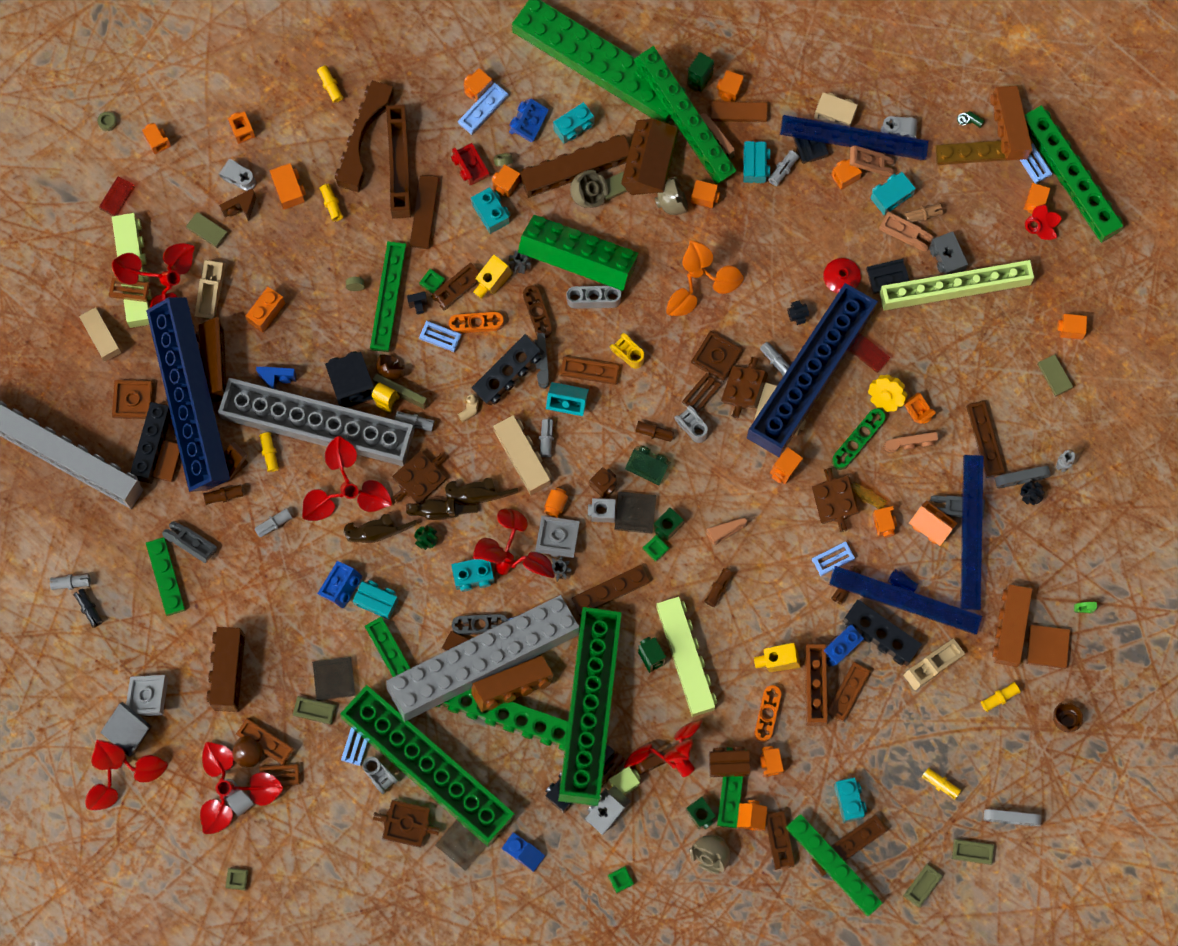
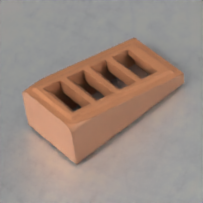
(723, 531)

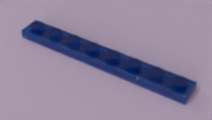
(852, 136)
(971, 532)
(905, 600)

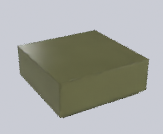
(236, 879)

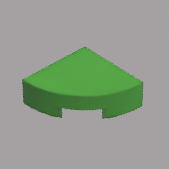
(1085, 607)

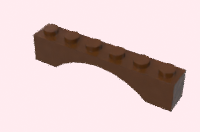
(398, 161)
(351, 172)

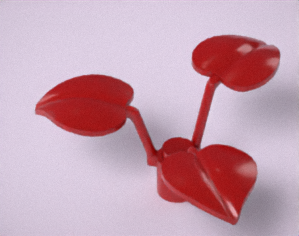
(177, 256)
(371, 498)
(489, 549)
(679, 754)
(111, 756)
(213, 813)

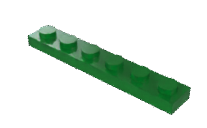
(388, 296)
(834, 865)

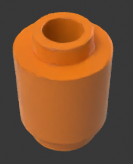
(555, 502)

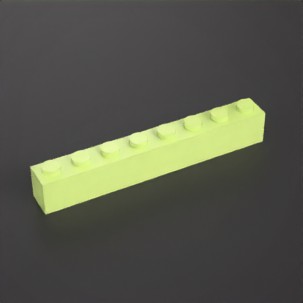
(956, 285)

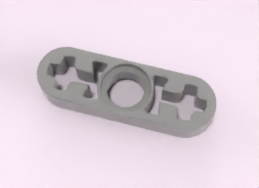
(1012, 817)

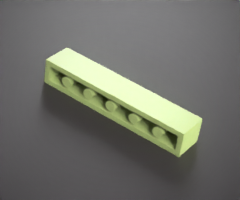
(127, 240)
(685, 656)

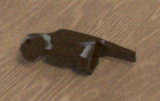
(476, 492)
(439, 509)
(375, 530)

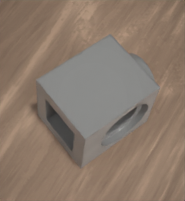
(609, 516)

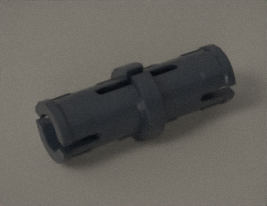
(88, 608)

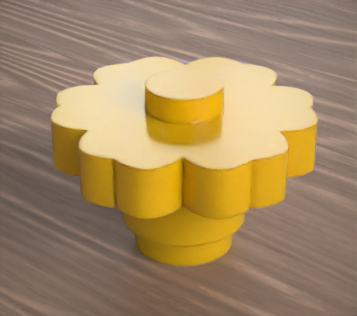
(887, 393)

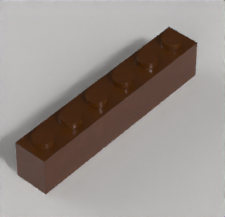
(563, 170)

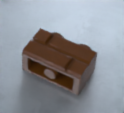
(729, 763)

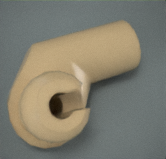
(471, 408)

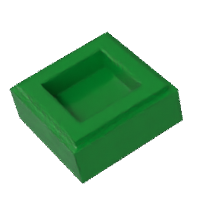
(432, 281)
(656, 548)
(620, 879)

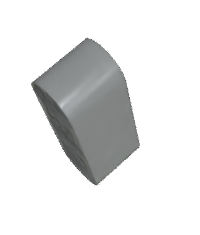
(584, 300)

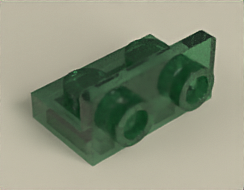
(647, 464)

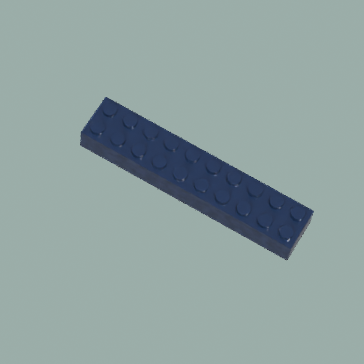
(811, 370)
(187, 394)

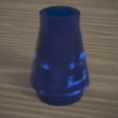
(902, 580)

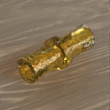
(868, 496)

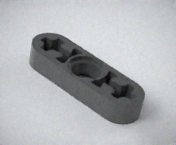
(1022, 477)
(465, 630)

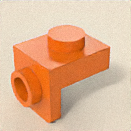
(919, 409)

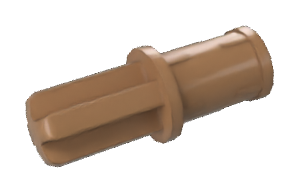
(923, 213)

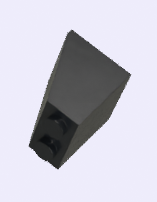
(350, 379)

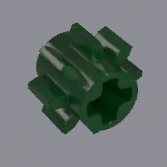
(426, 537)

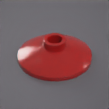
(835, 281)

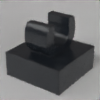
(417, 300)

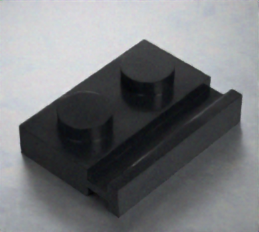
(810, 150)
(887, 274)

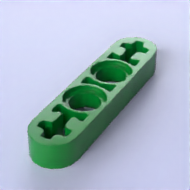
(857, 438)

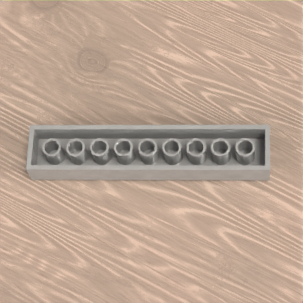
(315, 421)
(69, 458)
(482, 657)

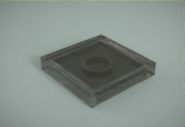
(635, 512)
(334, 678)
(460, 845)

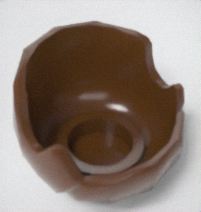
(389, 367)
(1067, 717)
(247, 752)

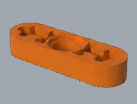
(482, 328)
(776, 700)

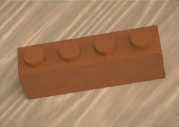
(1011, 123)
(1012, 626)
(512, 683)
(815, 685)

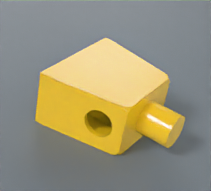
(495, 270)
(787, 658)

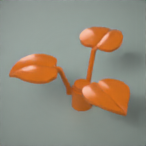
(694, 261)

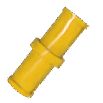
(330, 84)
(331, 202)
(269, 452)
(1000, 697)
(941, 783)

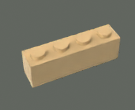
(522, 455)

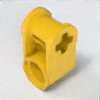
(625, 349)
(384, 397)

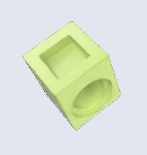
(626, 780)

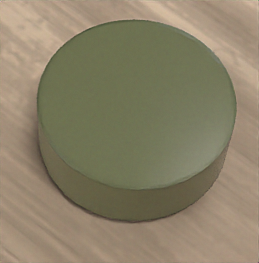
(107, 121)
(504, 158)
(354, 284)

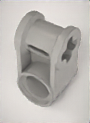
(900, 126)
(235, 174)
(689, 422)
(379, 775)
(238, 801)

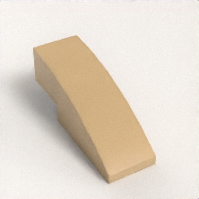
(209, 289)
(100, 334)
(934, 664)

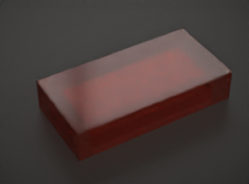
(116, 196)
(869, 353)

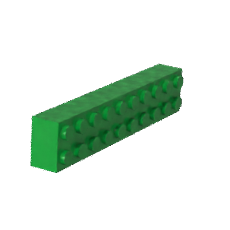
(588, 56)
(590, 707)
(427, 765)

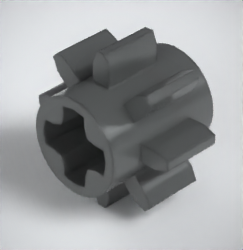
(519, 262)
(560, 563)

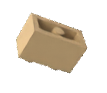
(835, 110)

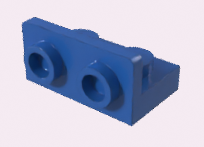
(528, 119)
(340, 584)
(842, 645)

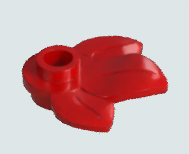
(1045, 221)

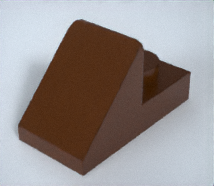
(243, 201)
(235, 459)

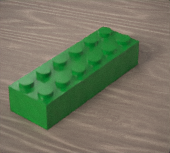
(578, 252)

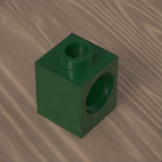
(670, 516)
(698, 805)

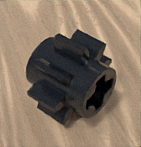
(798, 312)
(1032, 493)

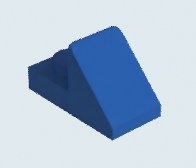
(271, 375)
(523, 852)

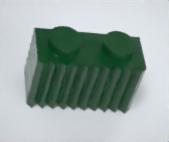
(700, 72)
(651, 654)

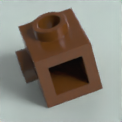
(603, 482)

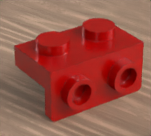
(470, 163)

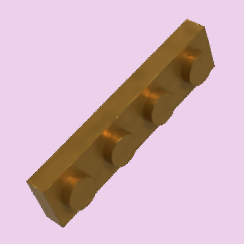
(969, 152)

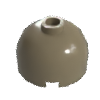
(588, 189)
(672, 199)
(712, 853)

